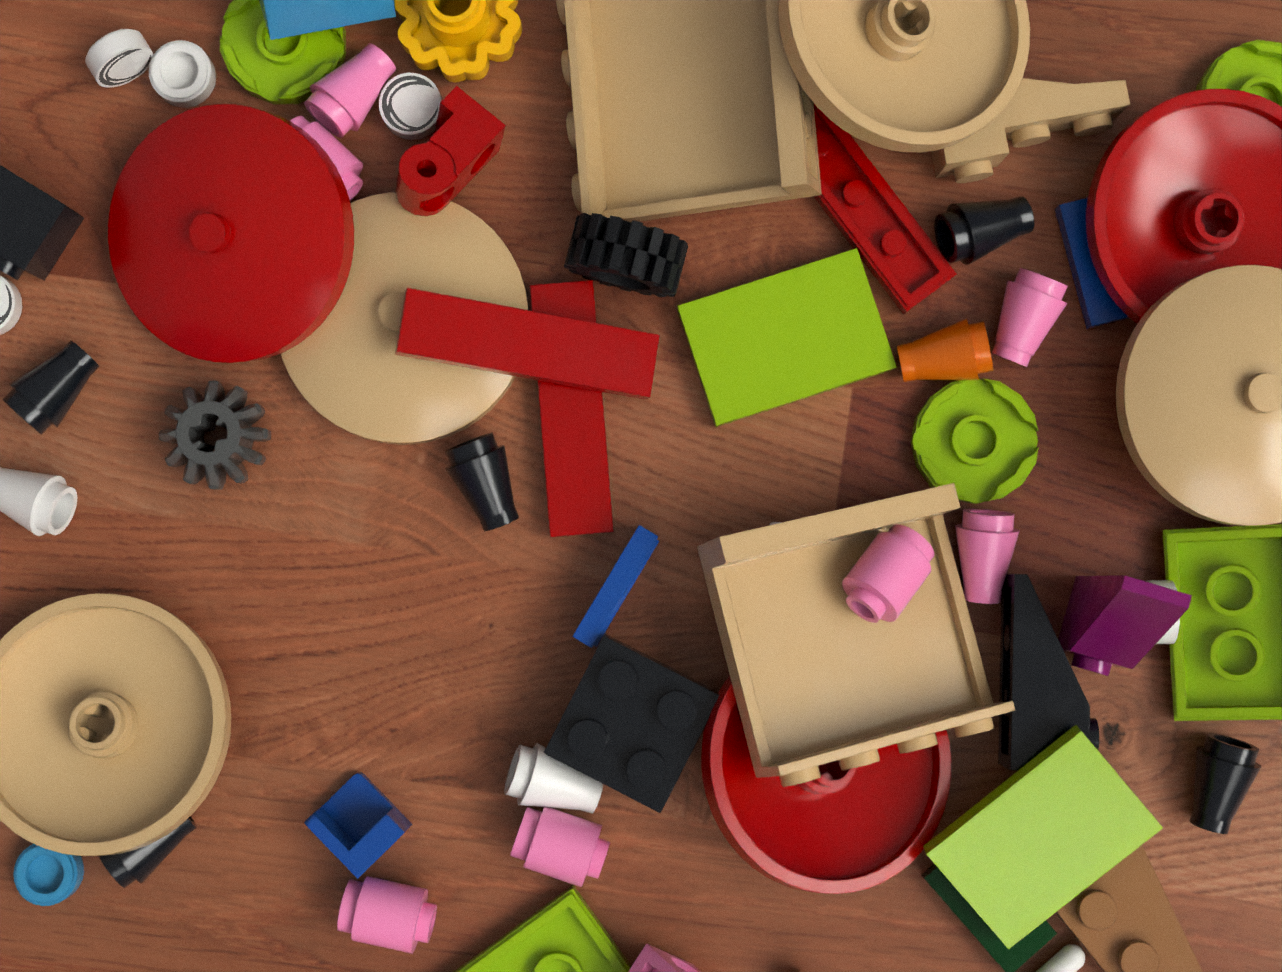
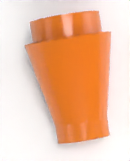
(947, 354)

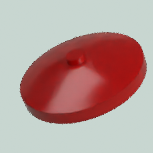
(1187, 195)
(230, 233)
(831, 831)

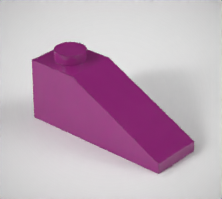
(1117, 620)

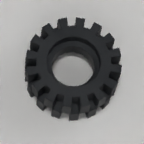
(626, 255)

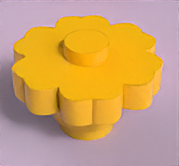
(458, 34)

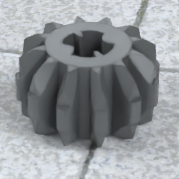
(202, 418)

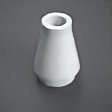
(37, 500)
(549, 783)

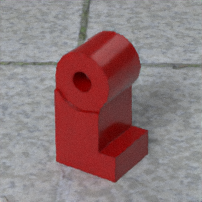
(459, 149)

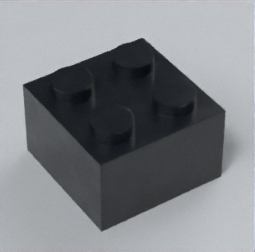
(632, 723)

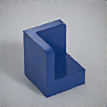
(358, 824)

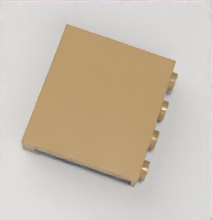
(684, 108)
(818, 676)

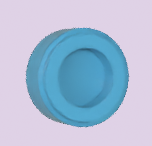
(47, 876)

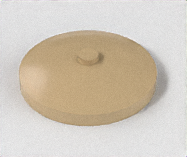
(907, 68)
(350, 359)
(1207, 395)
(107, 724)

